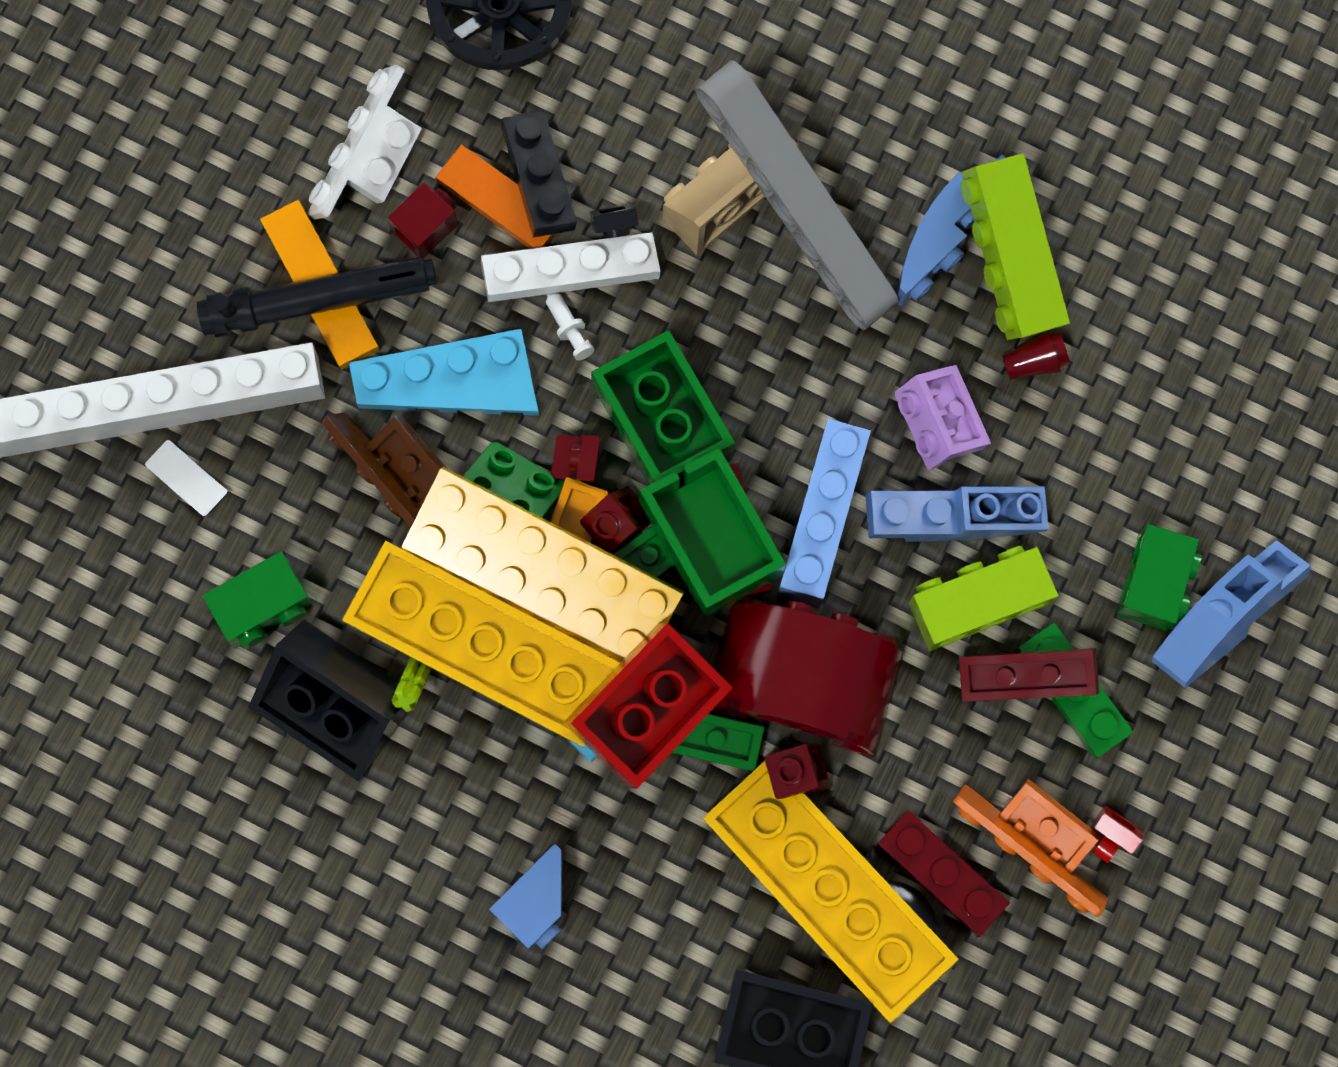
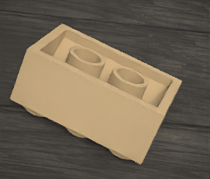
(711, 201)

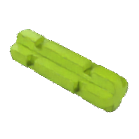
(411, 685)

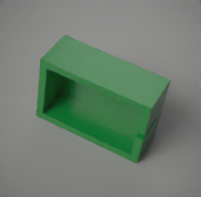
(712, 532)

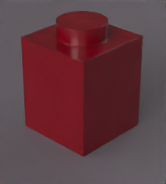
(424, 219)

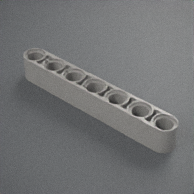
(796, 194)

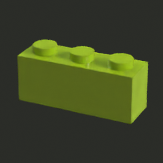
(982, 597)

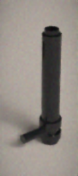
(251, 308)

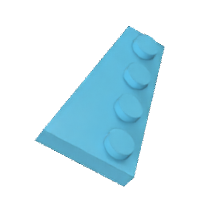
(461, 375)

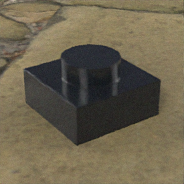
(614, 220)

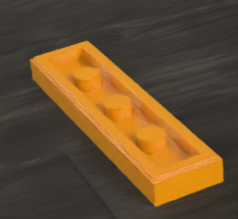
(307, 259)

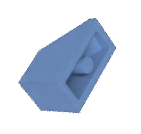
(535, 902)

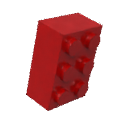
(648, 705)

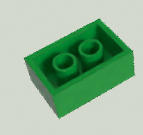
(660, 408)

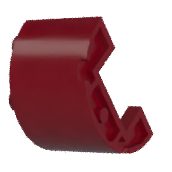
(807, 672)

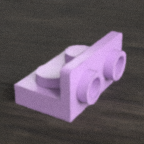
(941, 416)

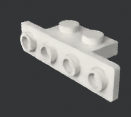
(372, 149)

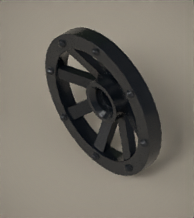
(497, 58)

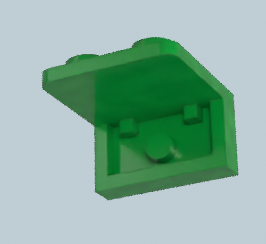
(515, 479)

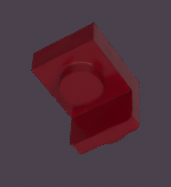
(576, 458)
(615, 519)
(797, 771)

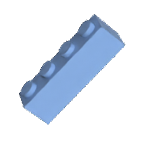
(823, 513)

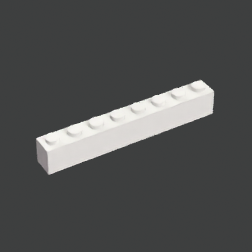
(159, 399)

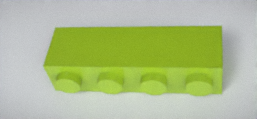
(1014, 247)

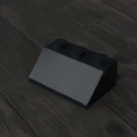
(328, 699)

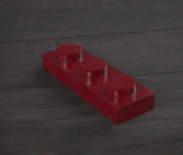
(1029, 675)
(943, 874)

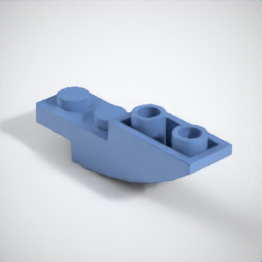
(936, 242)
(957, 514)
(1227, 610)

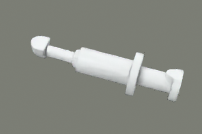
(569, 328)

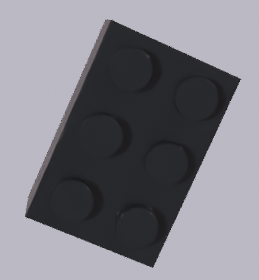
(789, 1025)

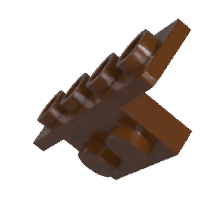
(392, 461)

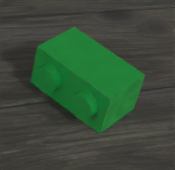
(1159, 578)
(258, 601)

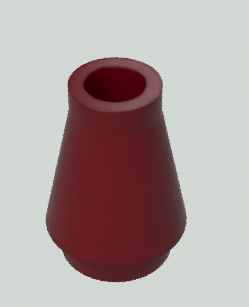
(1037, 357)

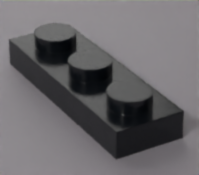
(538, 174)

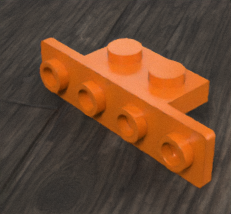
(1043, 836)

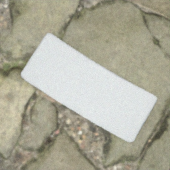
(186, 478)

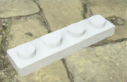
(570, 267)

